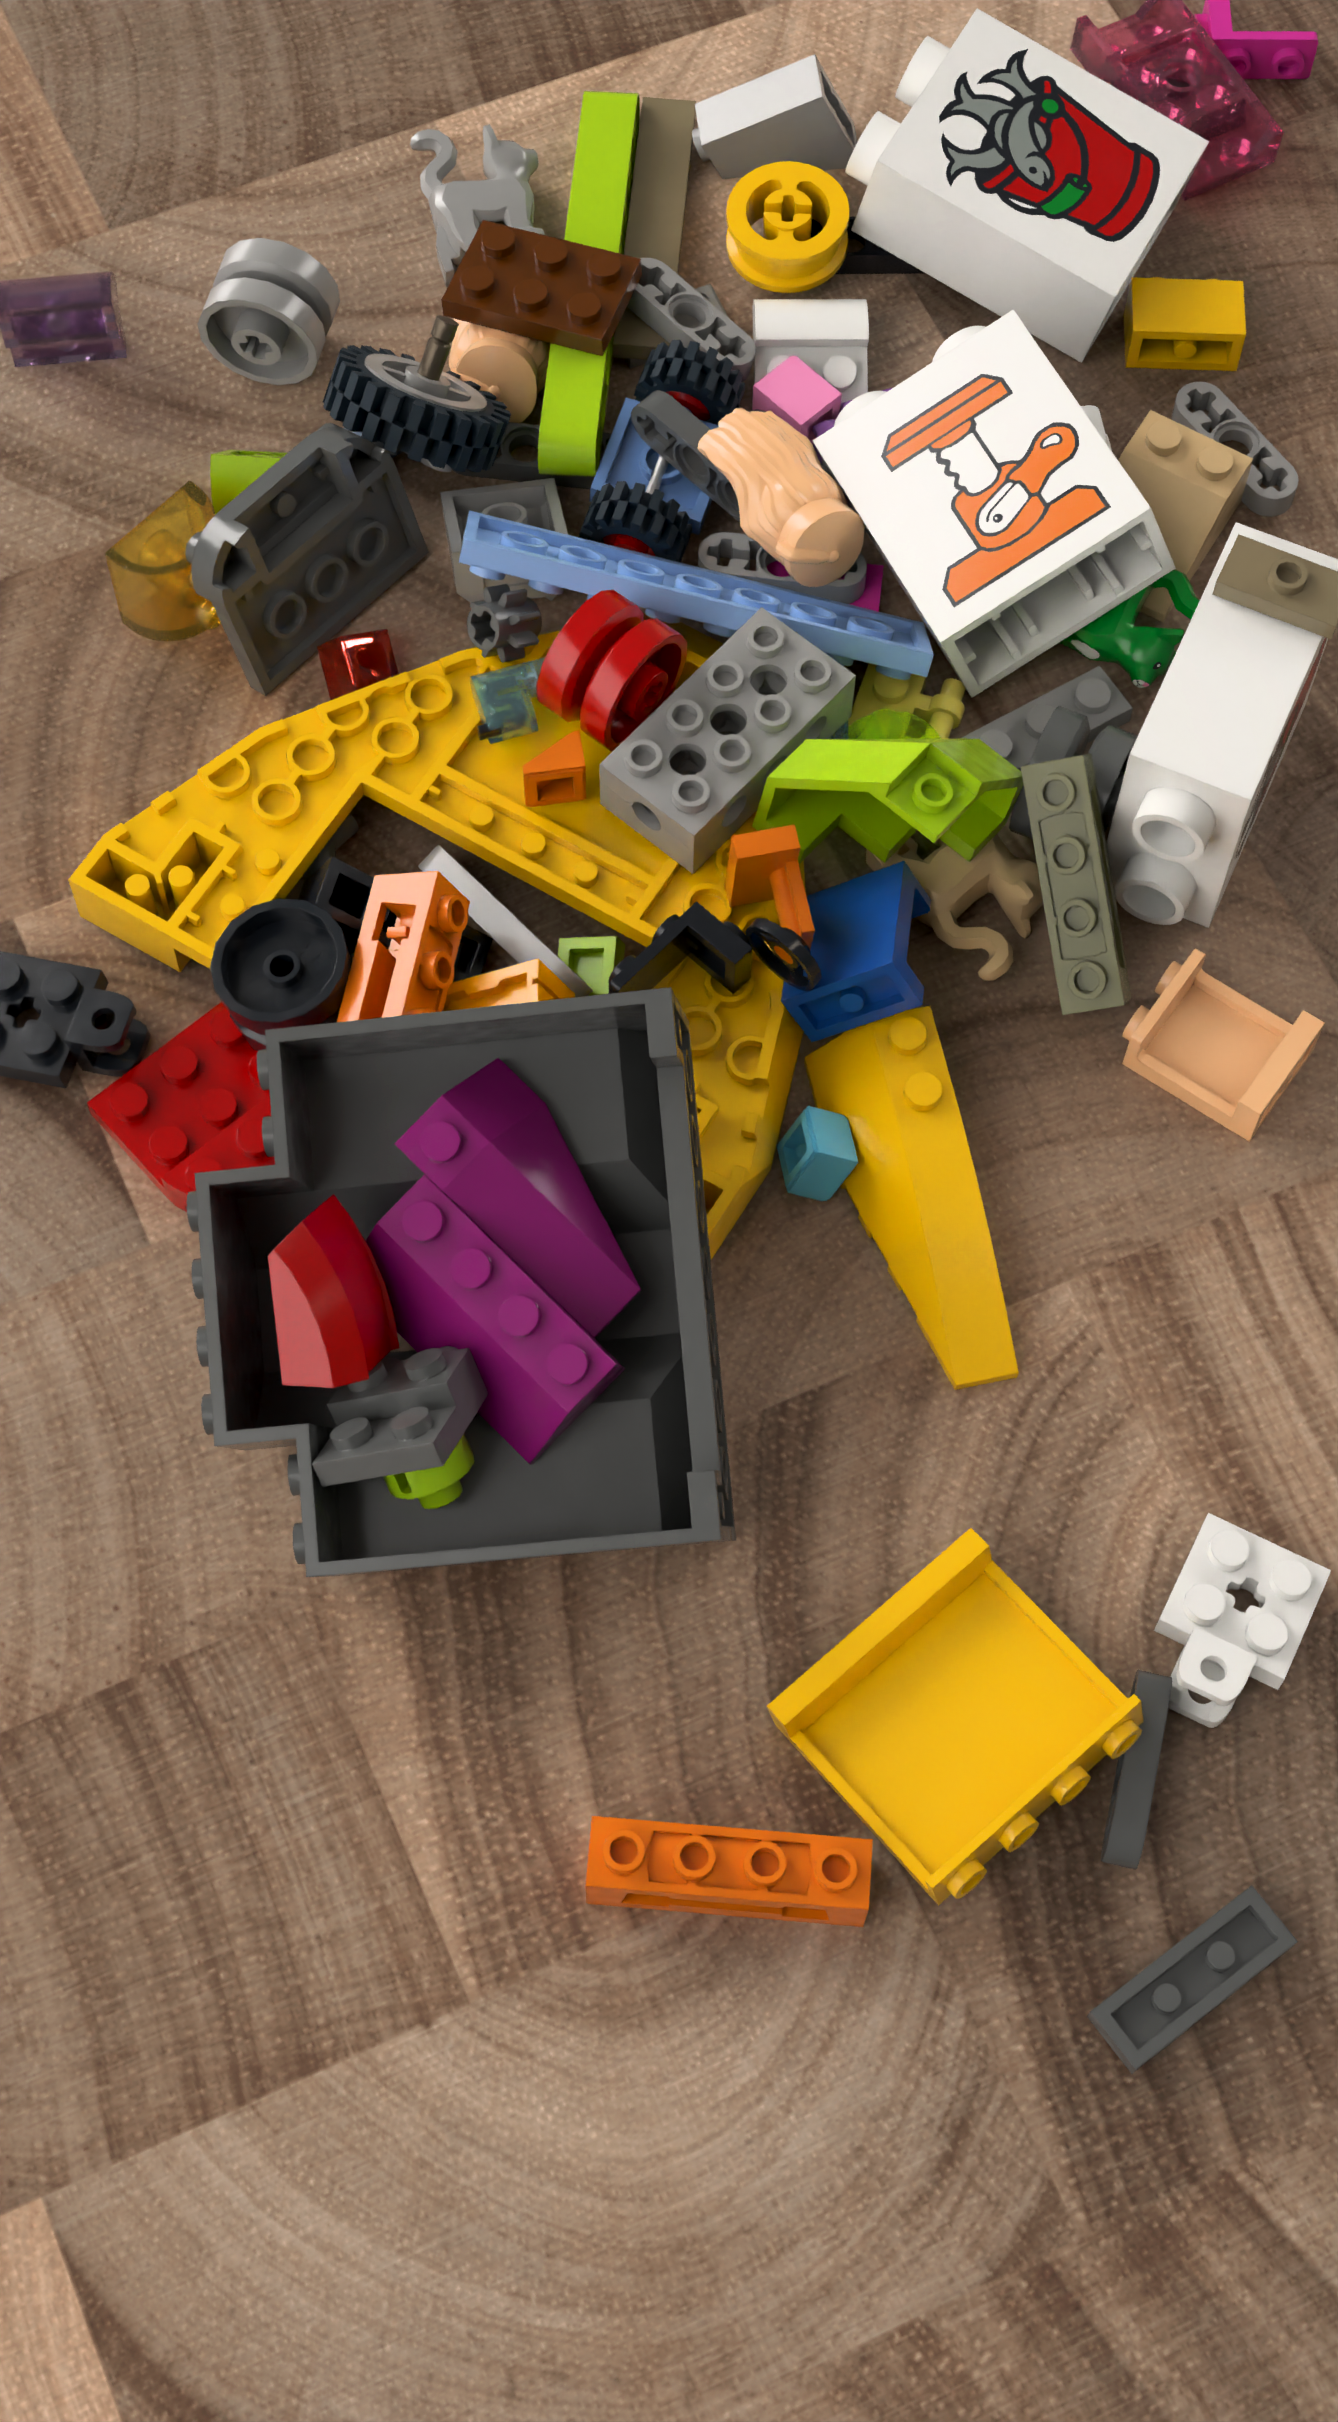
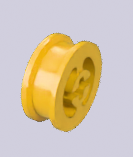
(787, 200)

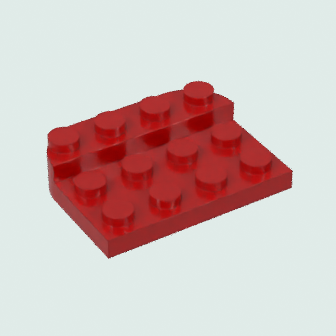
(190, 1107)

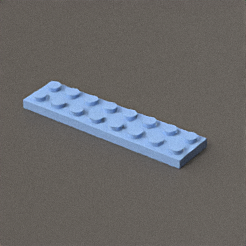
(680, 590)

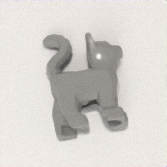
(462, 205)

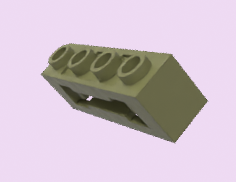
(1076, 884)

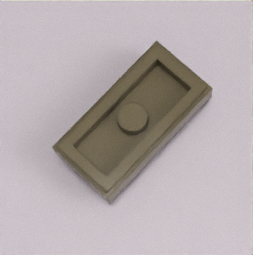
(1280, 586)

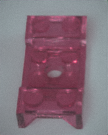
(1218, 105)

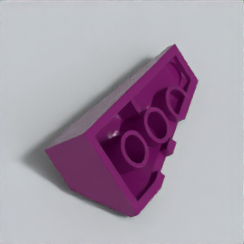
(513, 1175)

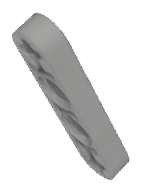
(499, 921)

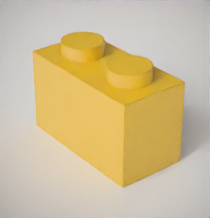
(1184, 324)

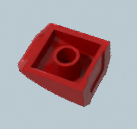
(329, 1302)

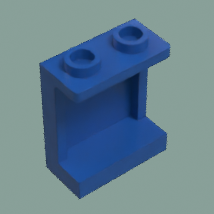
(860, 953)

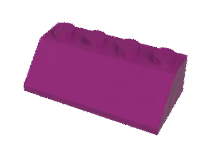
(466, 1292)

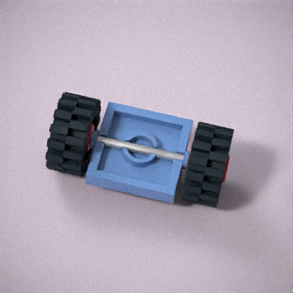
(636, 493)

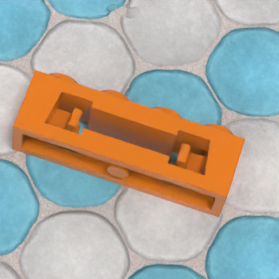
(422, 950)
(729, 1871)

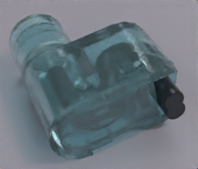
(505, 701)

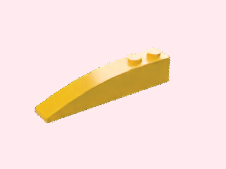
(919, 1187)

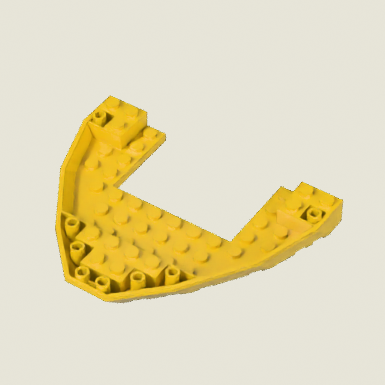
(413, 744)

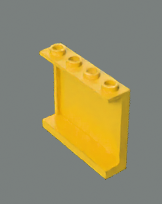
(956, 1718)

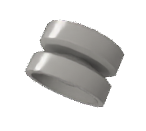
(269, 311)

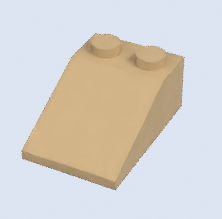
(1190, 488)

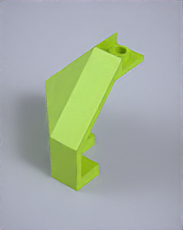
(891, 790)

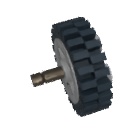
(418, 405)

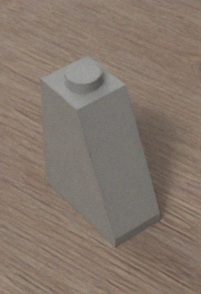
(776, 119)

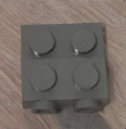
(401, 1416)

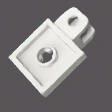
(1229, 1644)

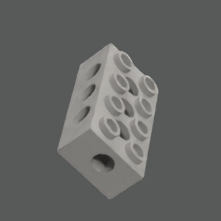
(709, 747)

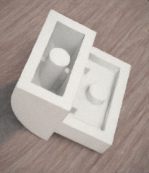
(820, 332)

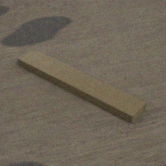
(656, 205)

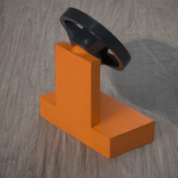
(767, 868)

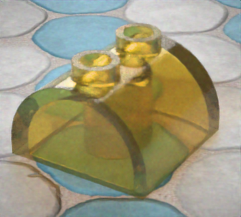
(153, 574)

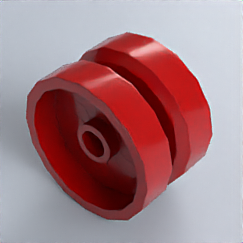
(610, 668)

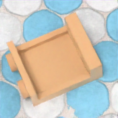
(1217, 1047)

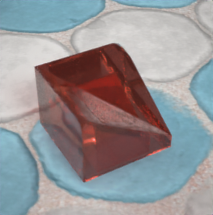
(357, 661)

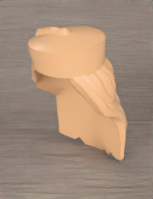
(501, 364)
(785, 496)

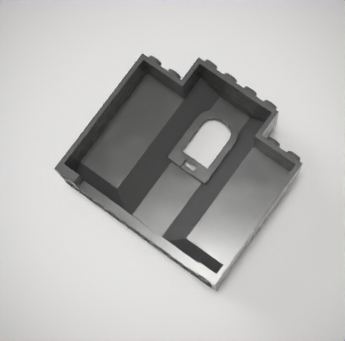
(652, 1447)

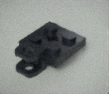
(75, 1022)

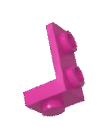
(1259, 52)

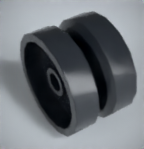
(281, 968)

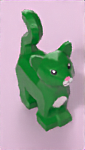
(1139, 650)

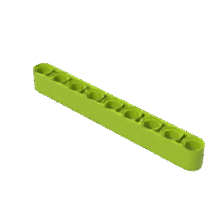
(597, 218)

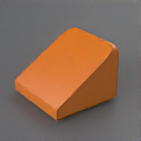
(556, 774)

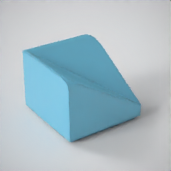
(817, 1154)

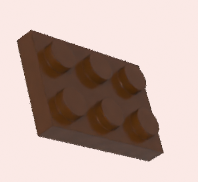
(542, 287)

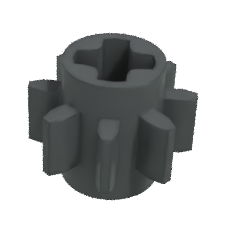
(504, 623)

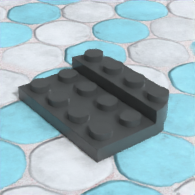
(305, 551)

